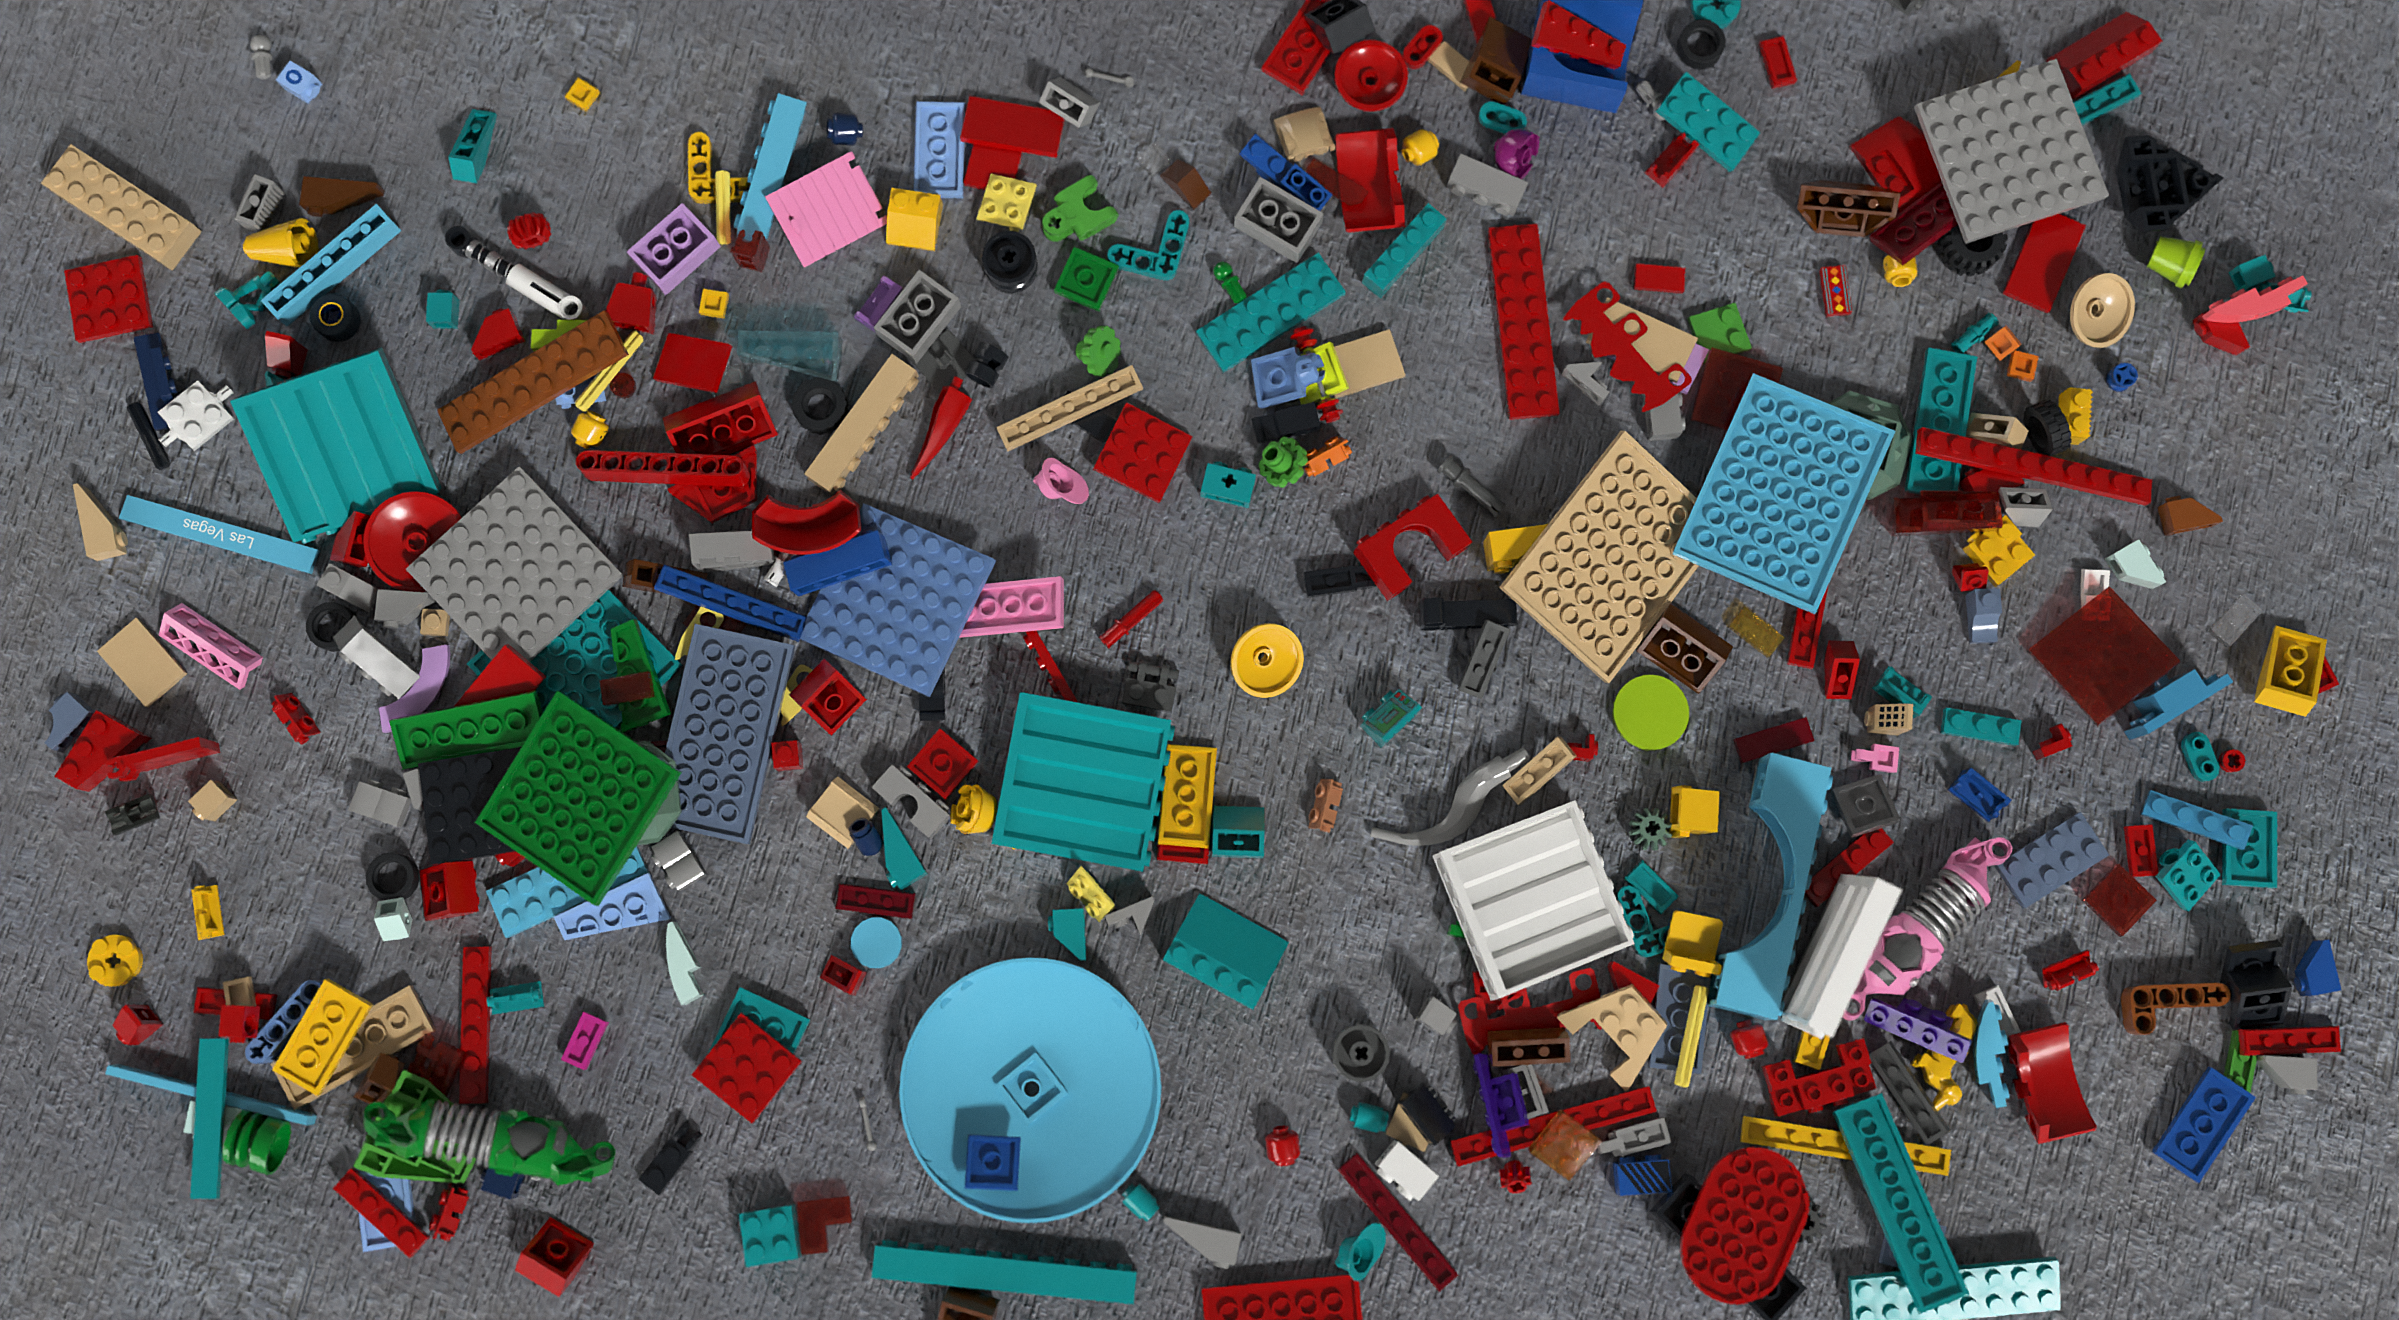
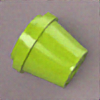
(2176, 259)

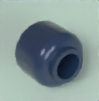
(844, 129)

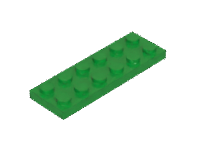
(466, 729)

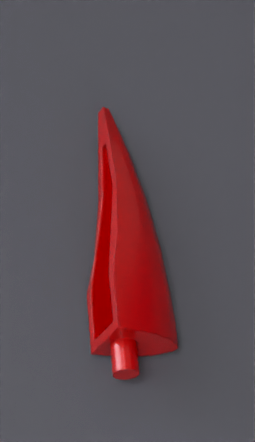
(945, 418)

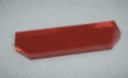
(1336, 184)

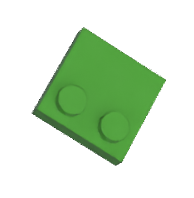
(1720, 329)

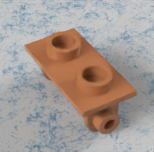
(1326, 793)

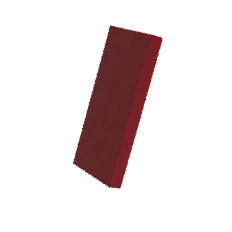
(1916, 226)

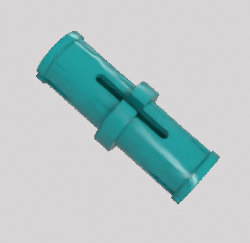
(1975, 333)

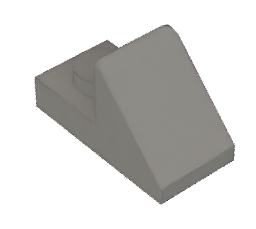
(1581, 377)
(1139, 911)

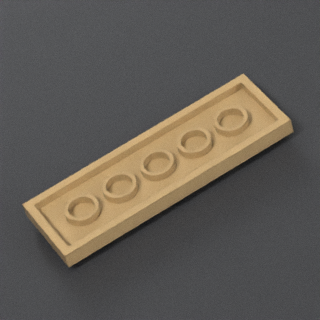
(385, 1030)

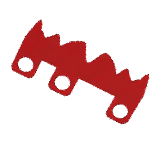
(1614, 340)
(1523, 1016)

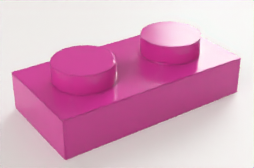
(584, 1041)

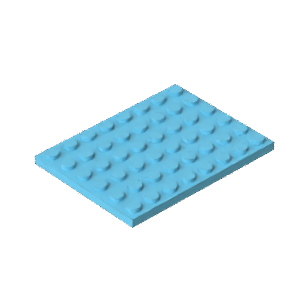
(1784, 493)

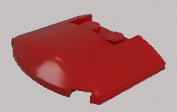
(1898, 160)

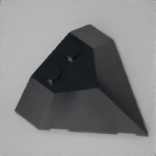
(2158, 183)

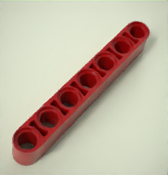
(653, 462)

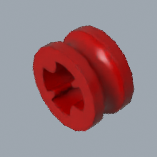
(2224, 760)

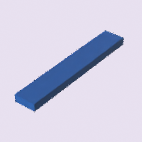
(730, 603)

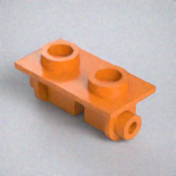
(1333, 449)

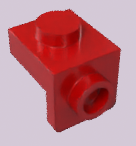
(1970, 576)

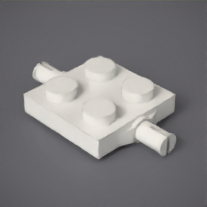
(195, 415)

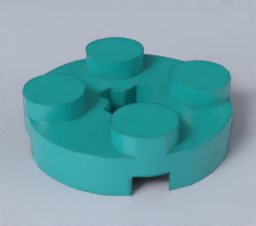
(1722, 17)

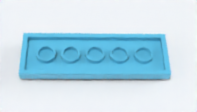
(539, 896)

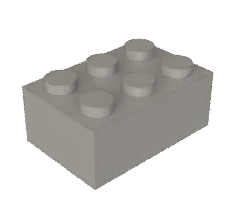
(1278, 220)
(917, 316)

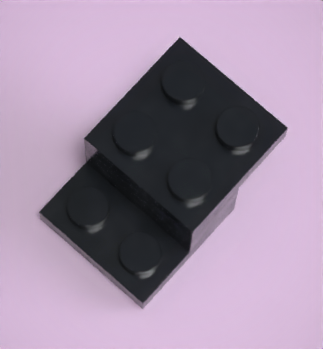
(2256, 984)

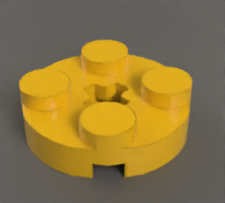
(99, 960)

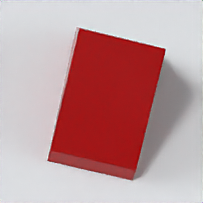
(843, 975)

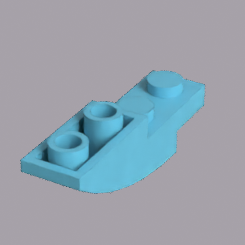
(1986, 1044)

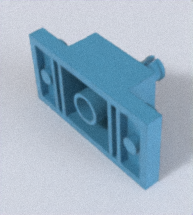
(2173, 698)

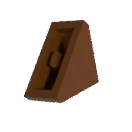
(1186, 183)

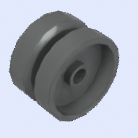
(1375, 1053)

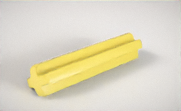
(723, 222)

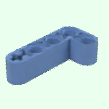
(288, 1022)

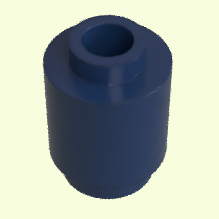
(866, 837)

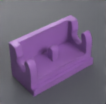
(878, 303)

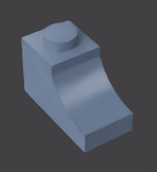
(1983, 615)
(69, 720)

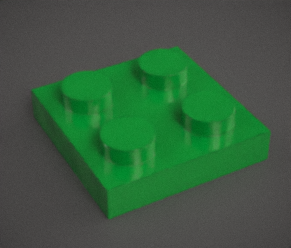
(1086, 279)

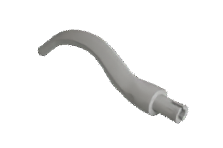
(1465, 805)

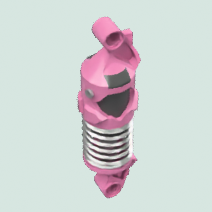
(1919, 936)

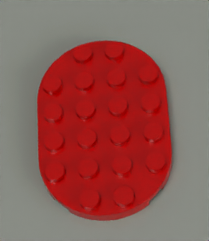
(1744, 1225)

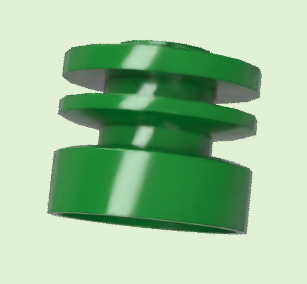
(257, 1142)

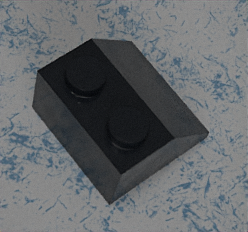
(1340, 23)
(1427, 1114)

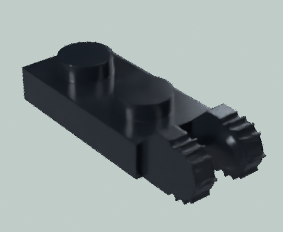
(1335, 581)
(669, 1160)

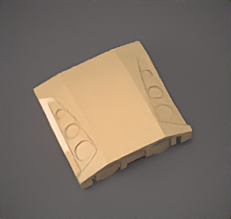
(1304, 134)

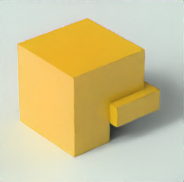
(1693, 811)

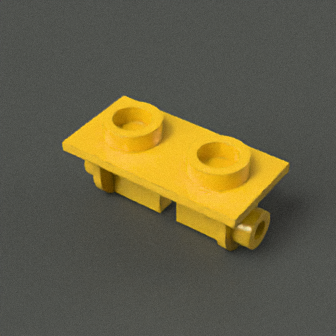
(207, 912)

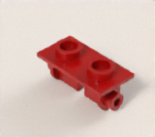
(288, 708)
(2060, 974)
(450, 1202)

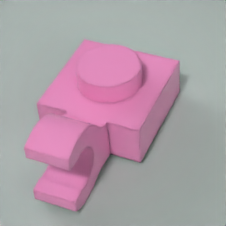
(1881, 757)

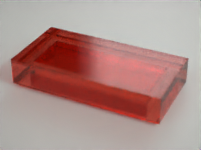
(627, 688)

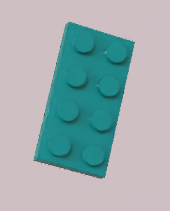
(1708, 121)

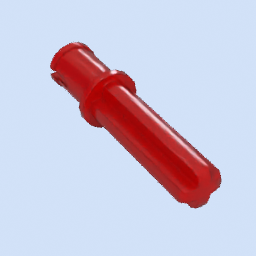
(1130, 619)

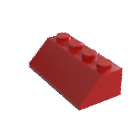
(2106, 52)
(721, 423)

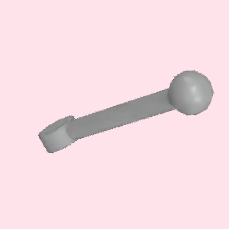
(1128, 81)
(871, 1145)

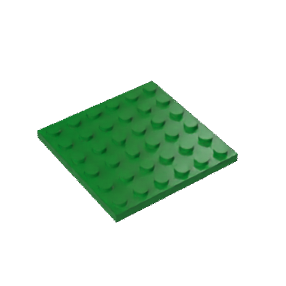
(578, 798)

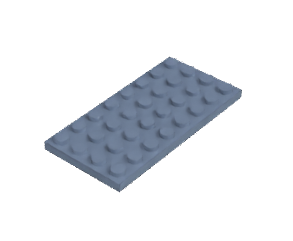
(726, 729)

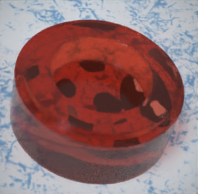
(623, 385)

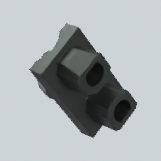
(132, 814)

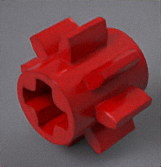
(1515, 1176)

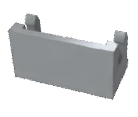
(1530, 1088)

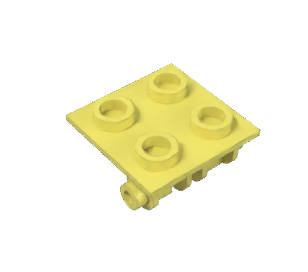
(1006, 202)
(1085, 888)

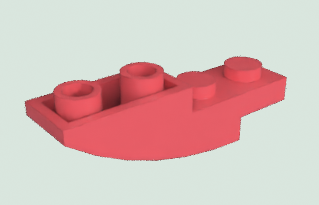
(2254, 304)

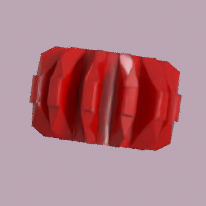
(529, 230)

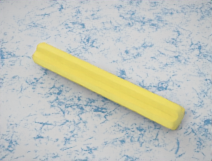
(604, 377)
(1691, 1036)

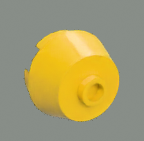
(974, 810)

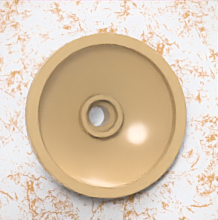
(2102, 310)

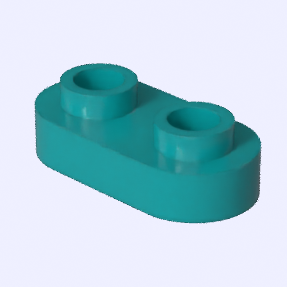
(1503, 116)
(2197, 758)

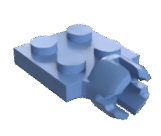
(1285, 376)

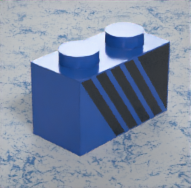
(1642, 1176)

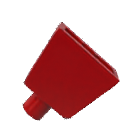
(633, 305)

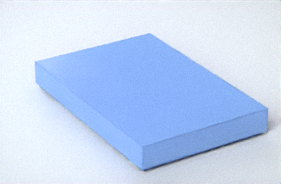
(397, 1191)

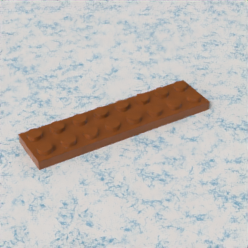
(532, 382)

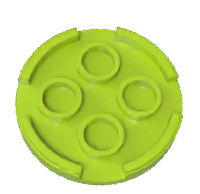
(1650, 712)

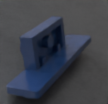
(155, 376)

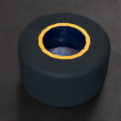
(326, 314)

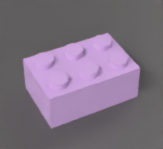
(673, 249)

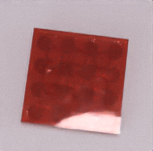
(2103, 656)

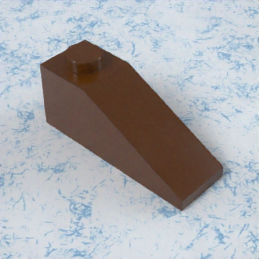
(335, 195)
(644, 575)

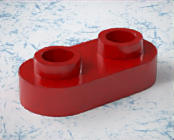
(1421, 48)

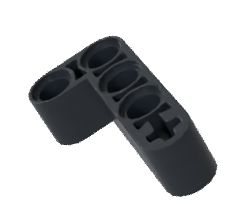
(1469, 614)

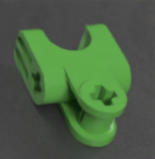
(1074, 216)

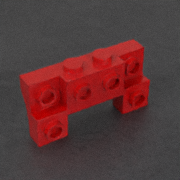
(1820, 1087)

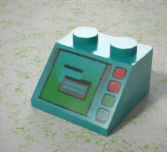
(1390, 717)

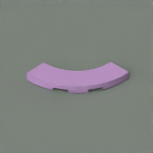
(424, 691)

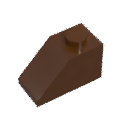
(380, 1079)

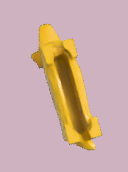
(1937, 1067)

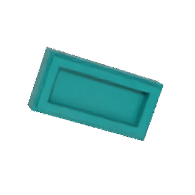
(1651, 887)

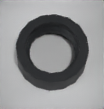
(1708, 28)
(315, 618)
(373, 873)

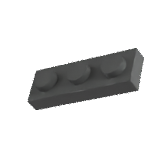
(1483, 658)

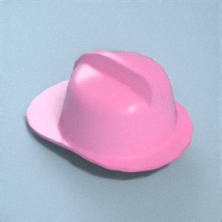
(1060, 481)

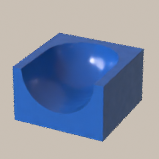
(1576, 80)

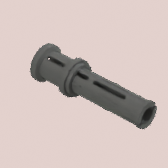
(1462, 477)

